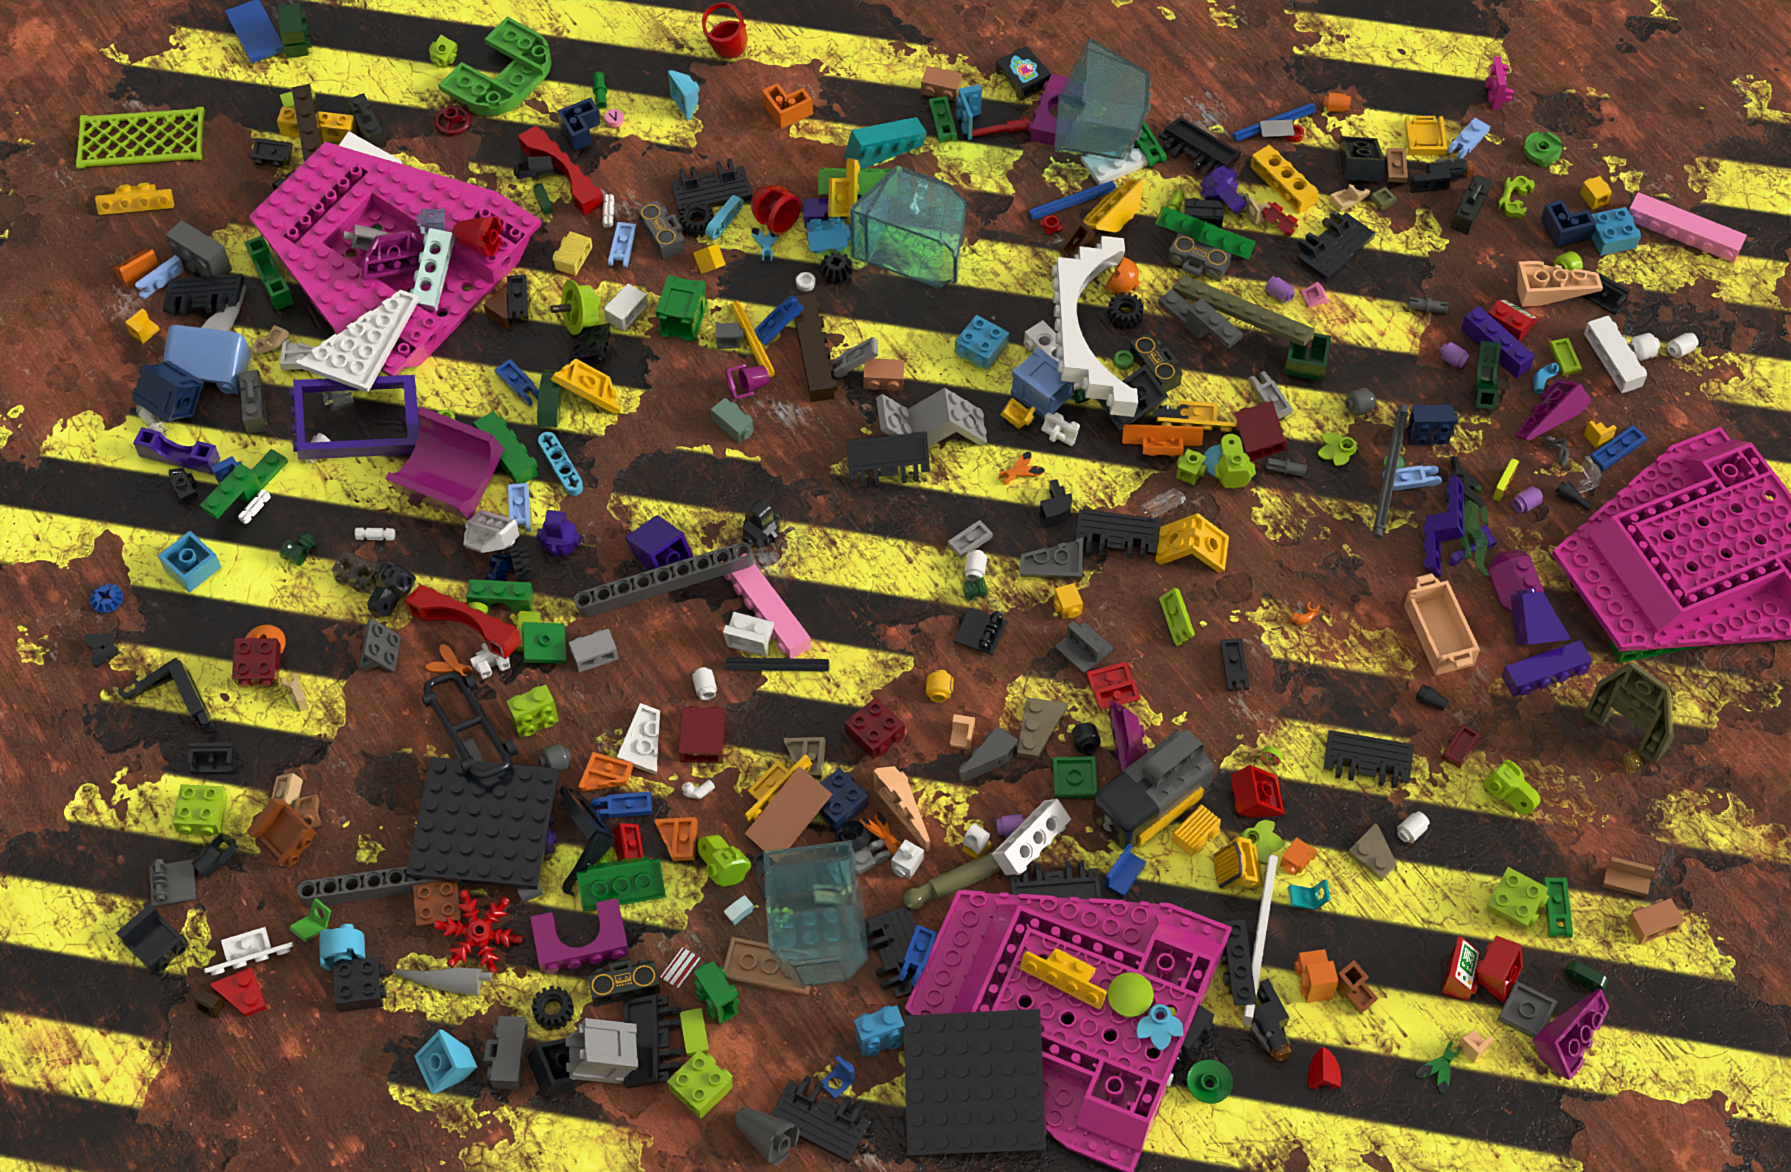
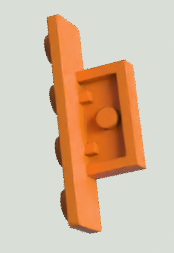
(1162, 439)

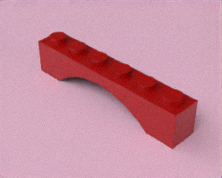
(585, 195)
(431, 605)

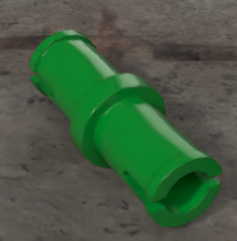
(599, 90)

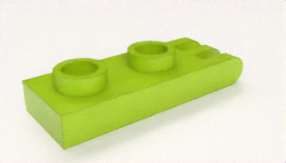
(1176, 616)

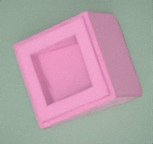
(1315, 295)

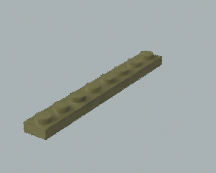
(1244, 310)

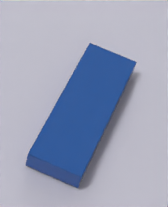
(1618, 448)

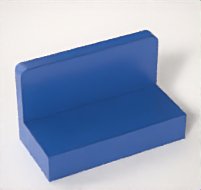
(1124, 872)

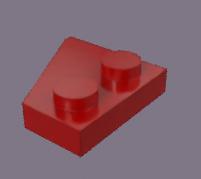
(241, 992)

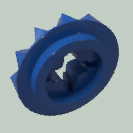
(106, 605)

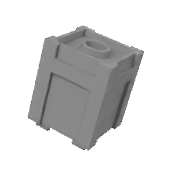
(602, 1051)

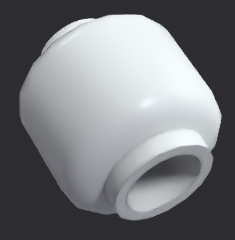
(1644, 346)

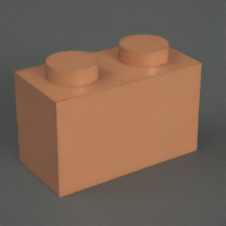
(941, 83)
(884, 374)
(1655, 920)

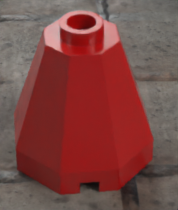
(479, 234)

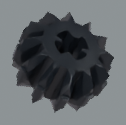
(836, 267)

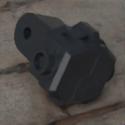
(761, 525)
(391, 585)

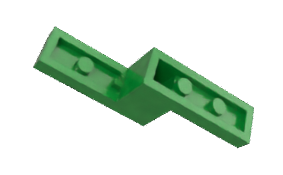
(1205, 232)
(243, 483)

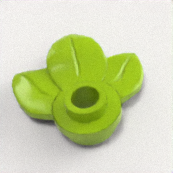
(1335, 449)
(1266, 840)

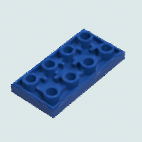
(255, 31)

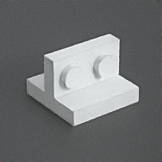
(748, 634)

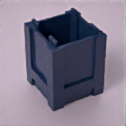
(167, 391)

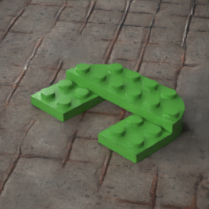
(514, 83)

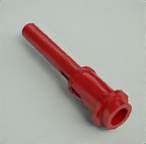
(1011, 126)

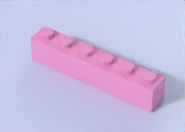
(1686, 227)
(768, 606)

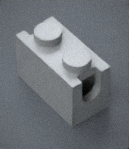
(593, 650)

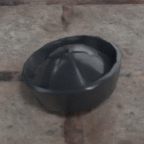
(853, 831)

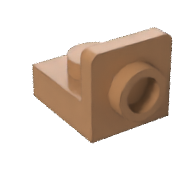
(307, 809)

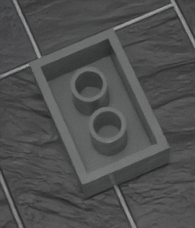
(198, 251)

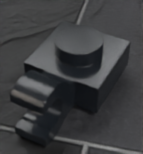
(1166, 411)

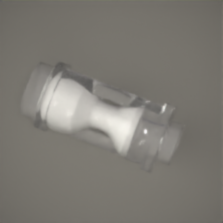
(151, 420)

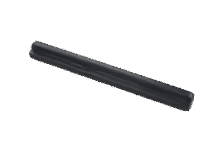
(777, 664)

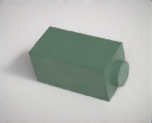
(732, 420)

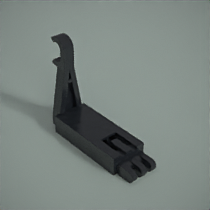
(186, 685)
(593, 828)

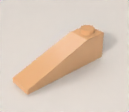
(1548, 284)
(895, 792)

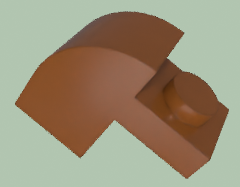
(1353, 987)

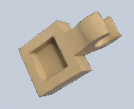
(297, 696)

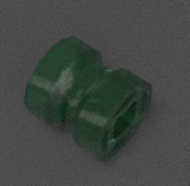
(293, 552)
(975, 589)

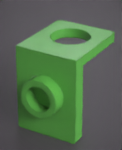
(313, 923)

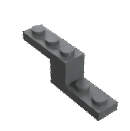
(1200, 318)

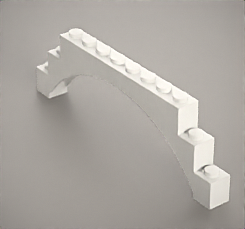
(1075, 358)

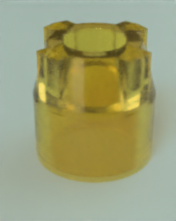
(1632, 761)

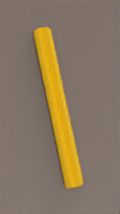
(751, 337)

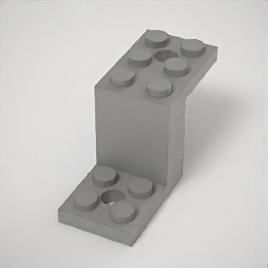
(937, 415)

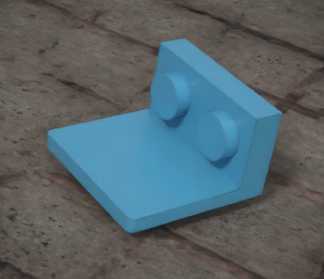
(969, 105)

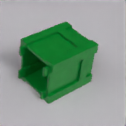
(681, 308)

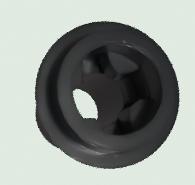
(1430, 697)

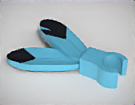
(764, 242)

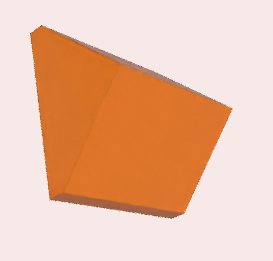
(136, 267)

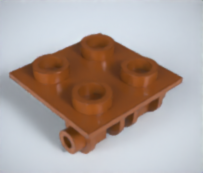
(436, 902)

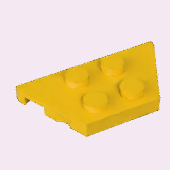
(589, 384)

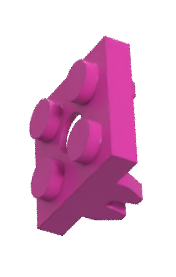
(1497, 84)

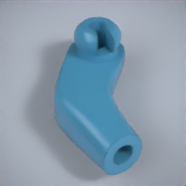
(1542, 375)

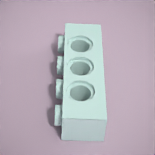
(434, 239)

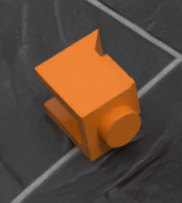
(1297, 857)

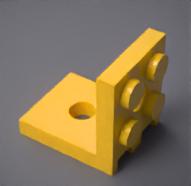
(1193, 537)

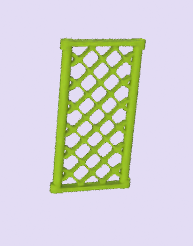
(148, 156)

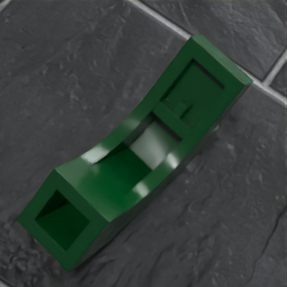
(1486, 375)
(549, 400)

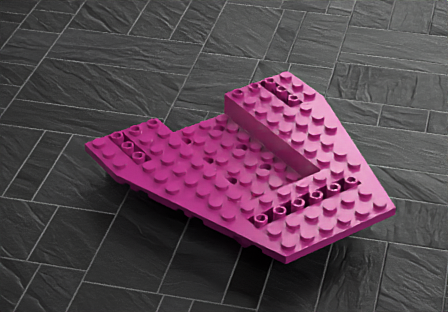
(348, 187)
(1640, 579)
(1095, 1090)

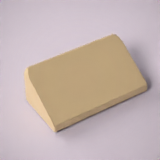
(287, 788)

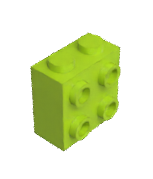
(532, 711)
(200, 809)
(1518, 899)
(700, 1083)

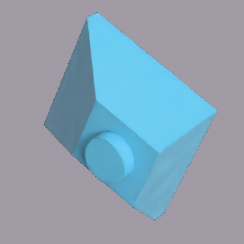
(684, 92)
(444, 1061)

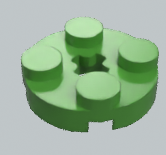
(1540, 156)

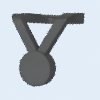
(1551, 442)

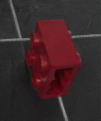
(256, 662)
(875, 728)

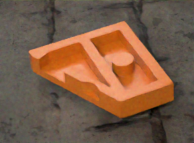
(605, 772)
(679, 837)

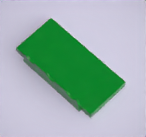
(627, 880)

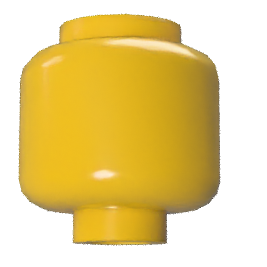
(939, 686)

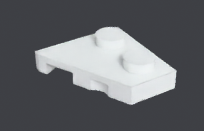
(291, 353)

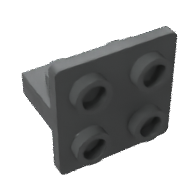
(379, 647)
(1083, 647)

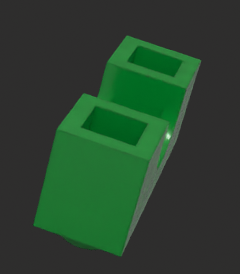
(516, 595)

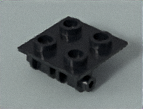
(591, 342)
(981, 630)

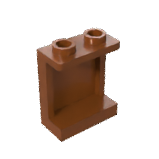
(282, 831)

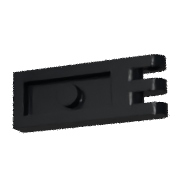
(517, 296)
(1234, 664)

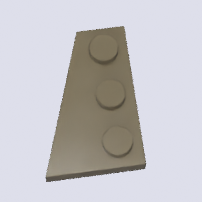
(1038, 725)

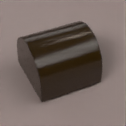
(208, 1003)

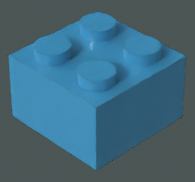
(189, 561)

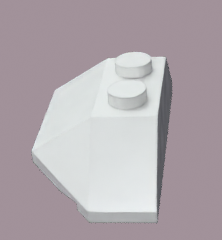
(490, 532)

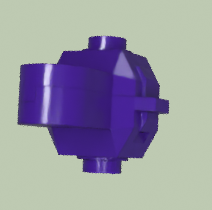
(1222, 186)
(558, 534)

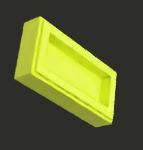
(1505, 479)

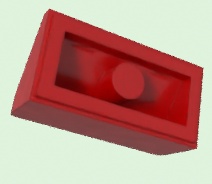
(627, 841)

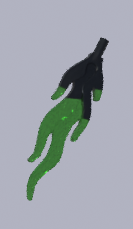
(1472, 506)

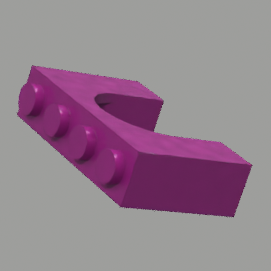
(1044, 123)
(608, 944)

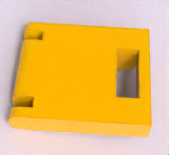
(1425, 136)

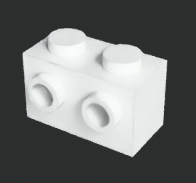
(625, 307)

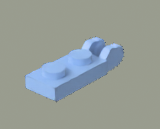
(1469, 138)
(1416, 477)

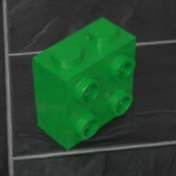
(716, 992)

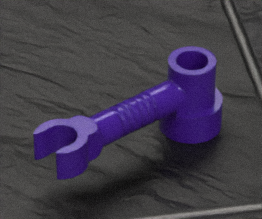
(1458, 556)

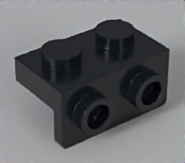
(271, 151)

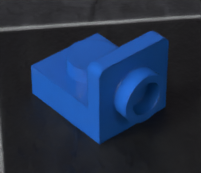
(224, 468)

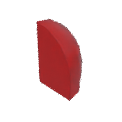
(1324, 1070)

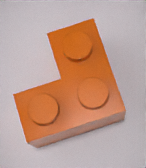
(787, 108)
(1316, 975)

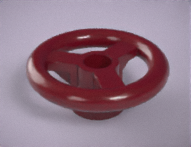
(452, 117)

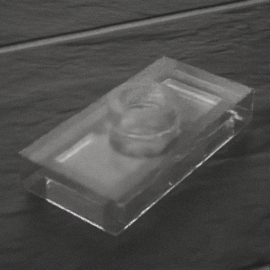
(1163, 503)

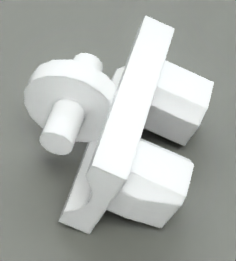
(1060, 429)
(485, 660)

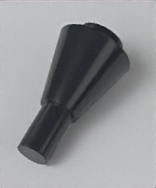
(1570, 493)

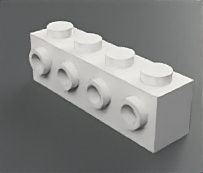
(1615, 354)

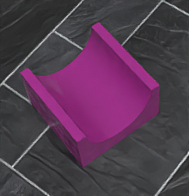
(448, 465)

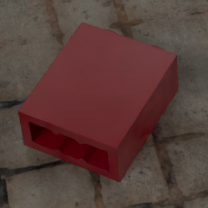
(1260, 430)
(702, 735)

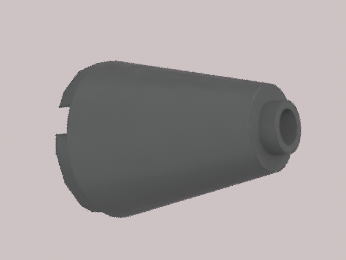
(767, 1133)

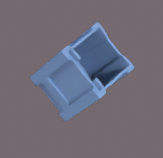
(1039, 384)

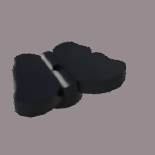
(97, 643)

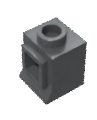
(728, 335)

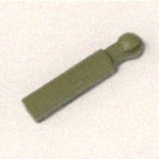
(952, 881)

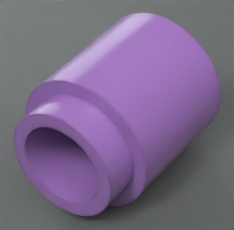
(1280, 289)
(1454, 355)
(1527, 500)
(1008, 824)

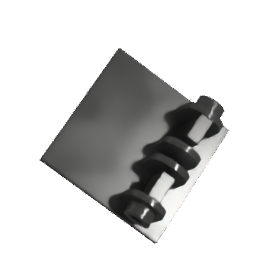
(172, 882)

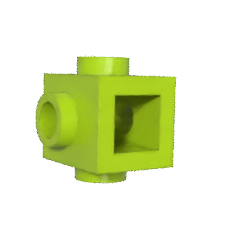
(443, 51)
(1191, 466)

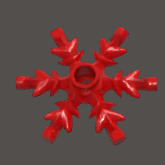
(474, 938)

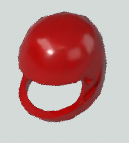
(728, 37)
(775, 208)

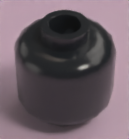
(1085, 738)

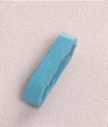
(724, 217)

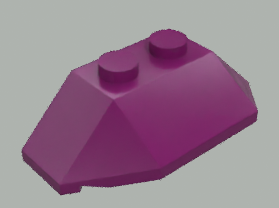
(392, 254)
(1513, 572)
(1126, 735)

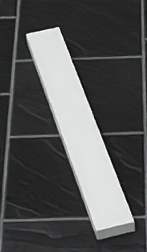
(1261, 931)

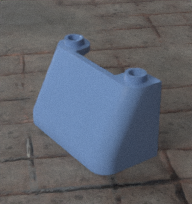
(209, 355)

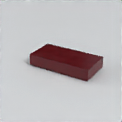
(1461, 745)

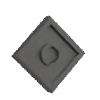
(1527, 1010)

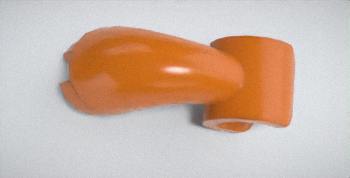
(1302, 619)

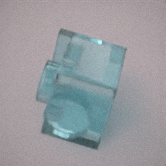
(431, 219)

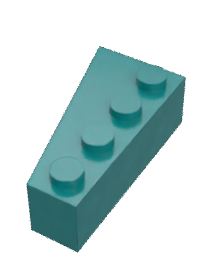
(884, 141)

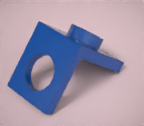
(844, 1072)

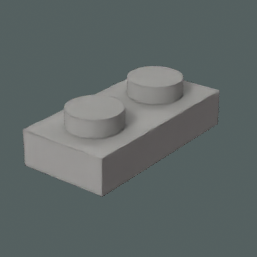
(970, 539)

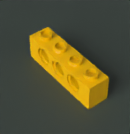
(333, 125)
(1284, 179)

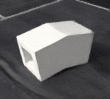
(739, 909)

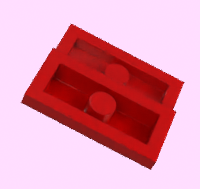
(1112, 684)

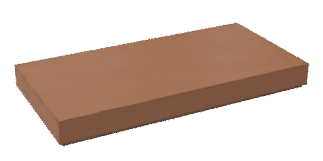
(789, 812)
(753, 965)

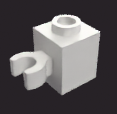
(907, 859)

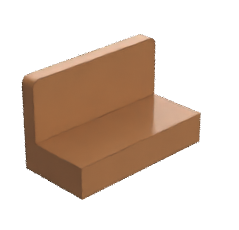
(1627, 877)

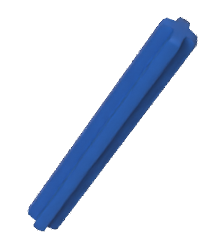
(1290, 115)
(1072, 200)

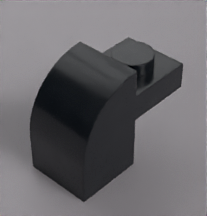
(1058, 507)

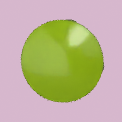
(1130, 994)

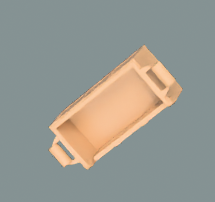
(1441, 626)

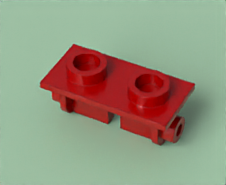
(1286, 222)

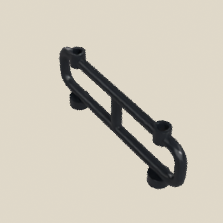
(467, 685)

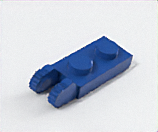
(778, 319)
(517, 381)
(624, 805)
(918, 952)

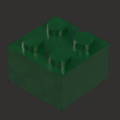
(294, 30)
(1308, 361)

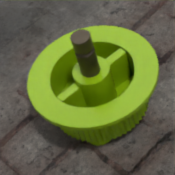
(578, 306)

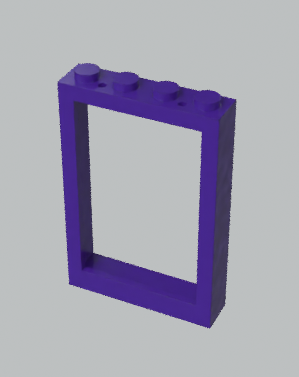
(354, 448)

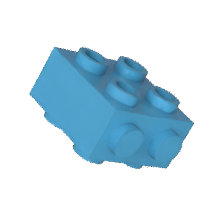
(1615, 231)
(827, 234)
(981, 342)
(879, 1031)

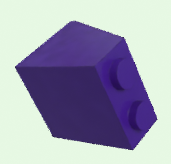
(658, 544)
(1535, 619)

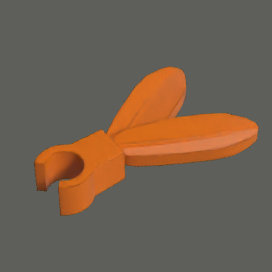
(450, 665)

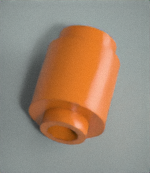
(1337, 102)

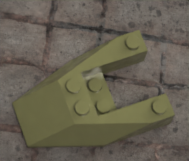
(1641, 701)

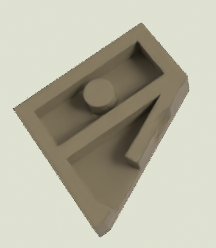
(811, 746)
(1374, 853)

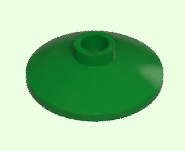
(1212, 1072)

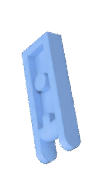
(622, 243)
(159, 277)
(519, 504)

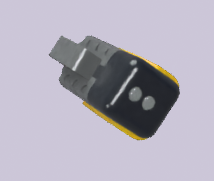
(1153, 790)

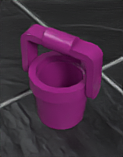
(749, 378)

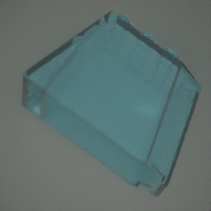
(1102, 105)
(911, 227)
(815, 912)

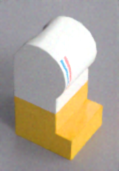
(977, 840)

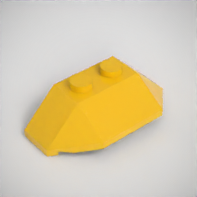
(1116, 207)

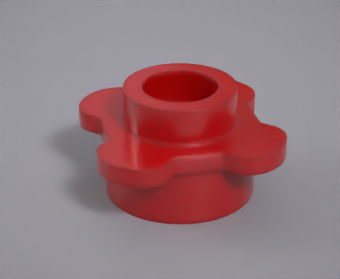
(1051, 224)

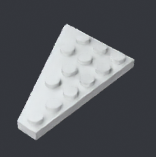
(362, 348)

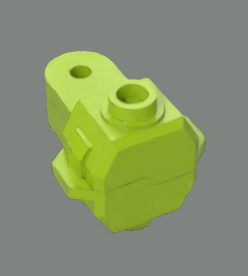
(1234, 465)
(1509, 784)
(725, 863)

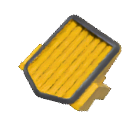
(1238, 865)

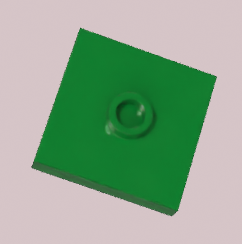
(544, 642)
(1074, 777)

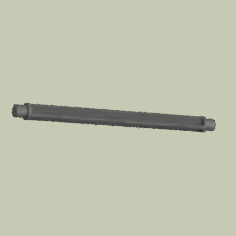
(1390, 471)

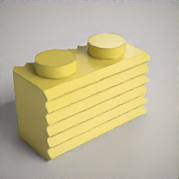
(572, 253)

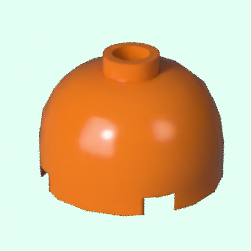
(1124, 278)

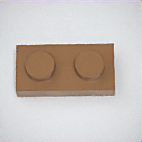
(1396, 165)

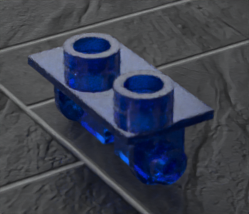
(499, 563)

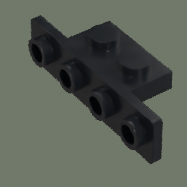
(1238, 965)

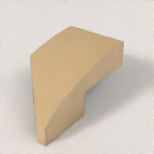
(1347, 198)
(272, 341)

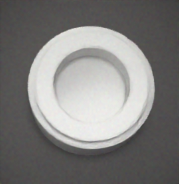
(805, 281)

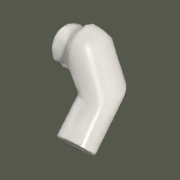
(697, 792)

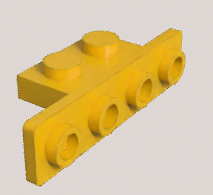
(844, 192)
(134, 198)
(1201, 415)
(770, 784)
(1065, 974)

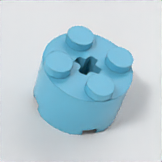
(340, 945)

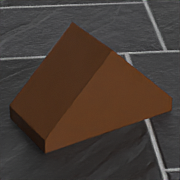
(1080, 237)
(497, 308)

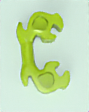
(1515, 209)

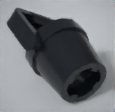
(538, 168)
(210, 859)

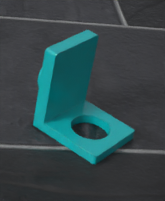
(1308, 897)

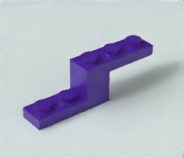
(1444, 526)

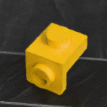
(1017, 413)

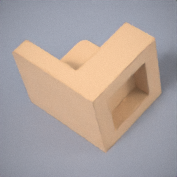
(962, 731)
(1474, 1045)

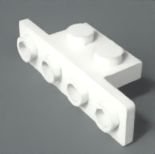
(246, 947)

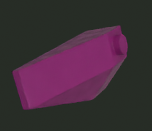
(1558, 404)
(1569, 1035)

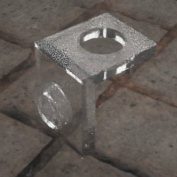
(1593, 475)

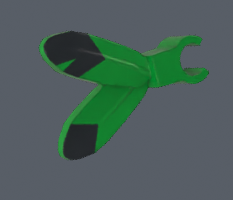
(1439, 1065)

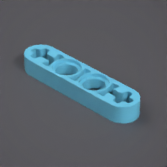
(563, 462)

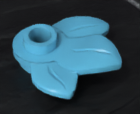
(1159, 1030)

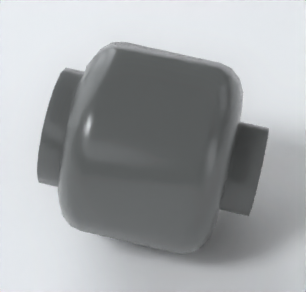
(1360, 401)
(555, 757)

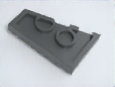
(1054, 562)

